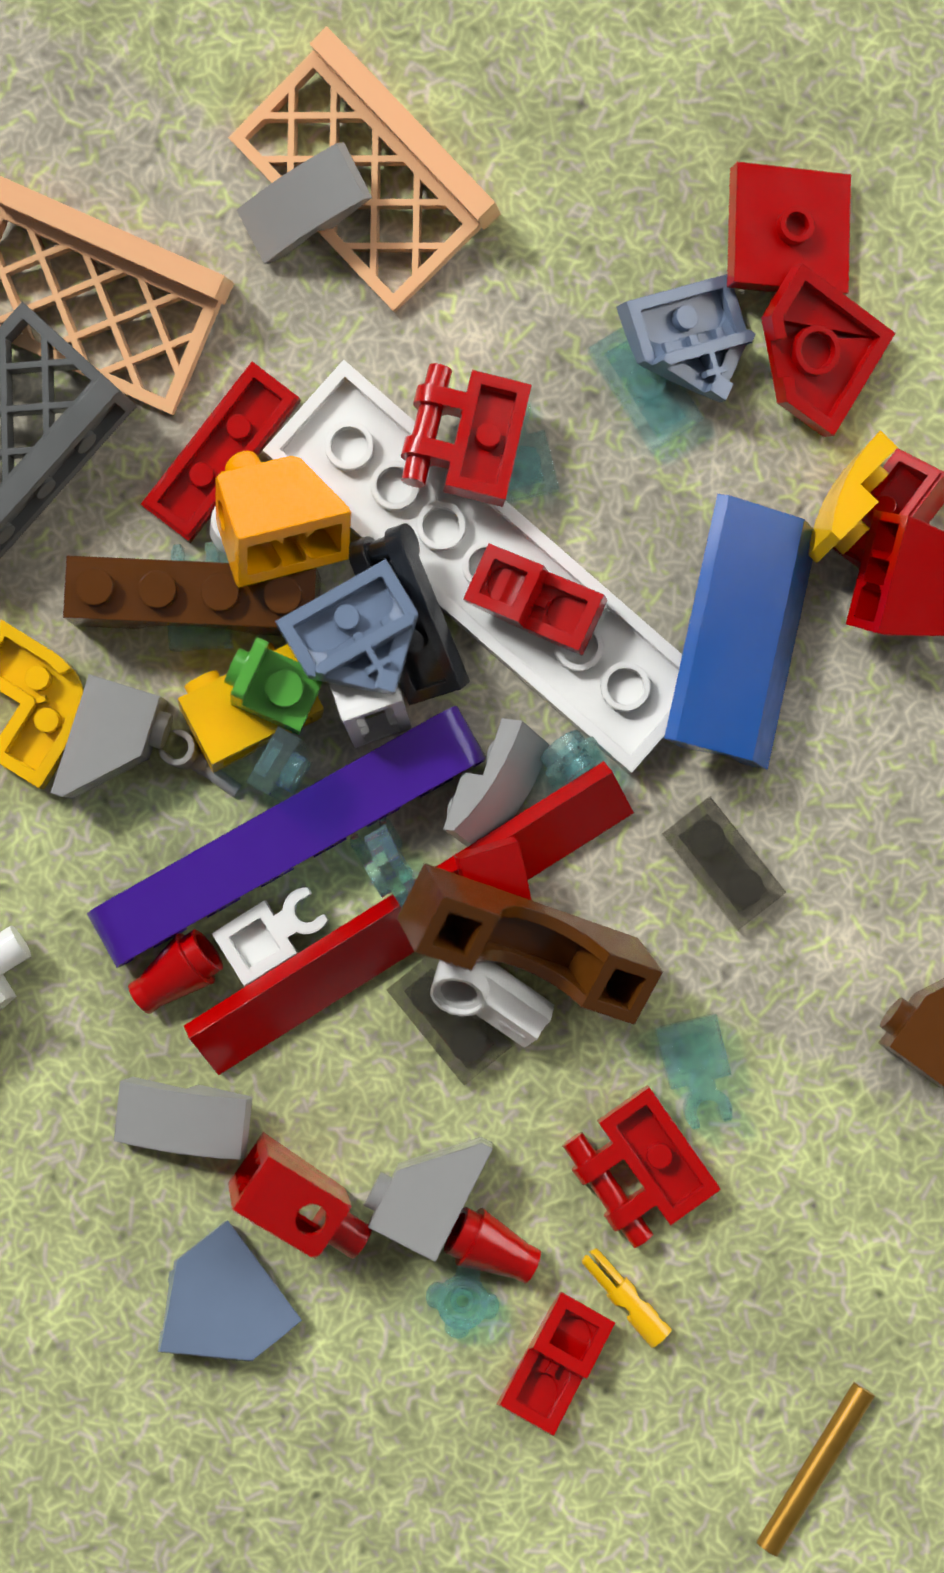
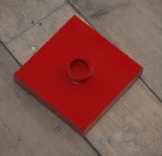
(787, 220)

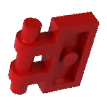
(485, 438)
(656, 1154)

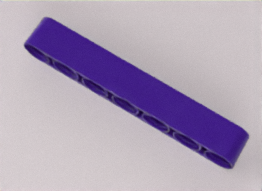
(286, 836)

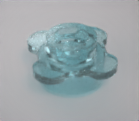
(569, 757)
(462, 1318)

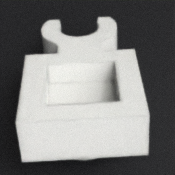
(261, 939)

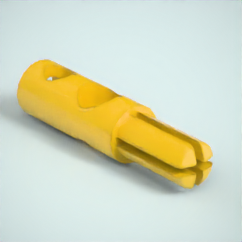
(624, 1294)

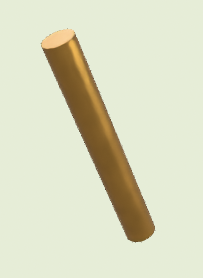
(815, 1469)

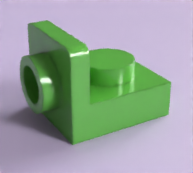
(271, 686)

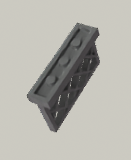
(65, 442)

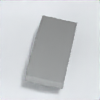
(303, 202)
(497, 795)
(183, 1120)

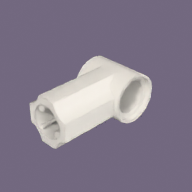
(493, 997)

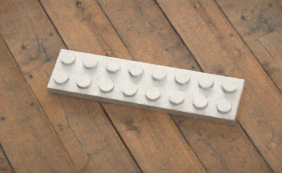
(628, 670)

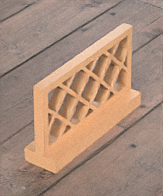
(402, 135)
(126, 256)

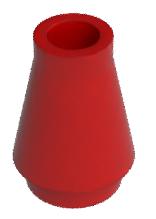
(178, 970)
(489, 1246)

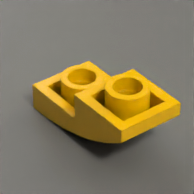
(850, 500)

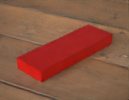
(240, 422)

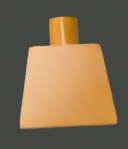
(278, 518)

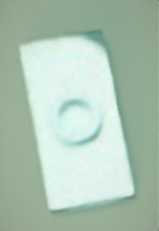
(652, 403)

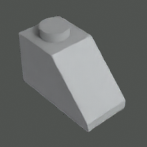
(110, 735)
(427, 1196)

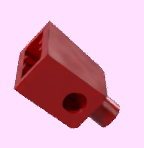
(900, 578)
(274, 1188)

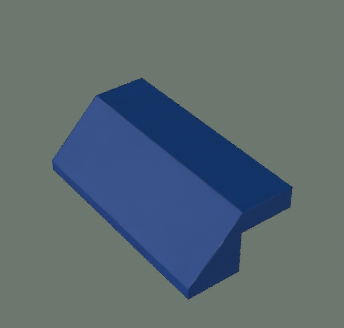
(741, 632)

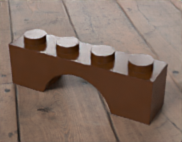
(178, 593)
(475, 922)

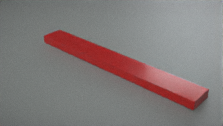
(376, 938)

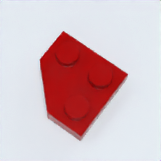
(820, 349)

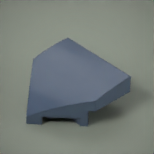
(689, 335)
(354, 632)
(223, 1302)

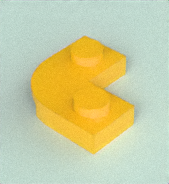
(48, 704)

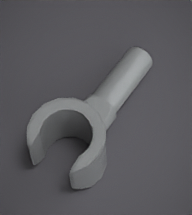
(198, 763)

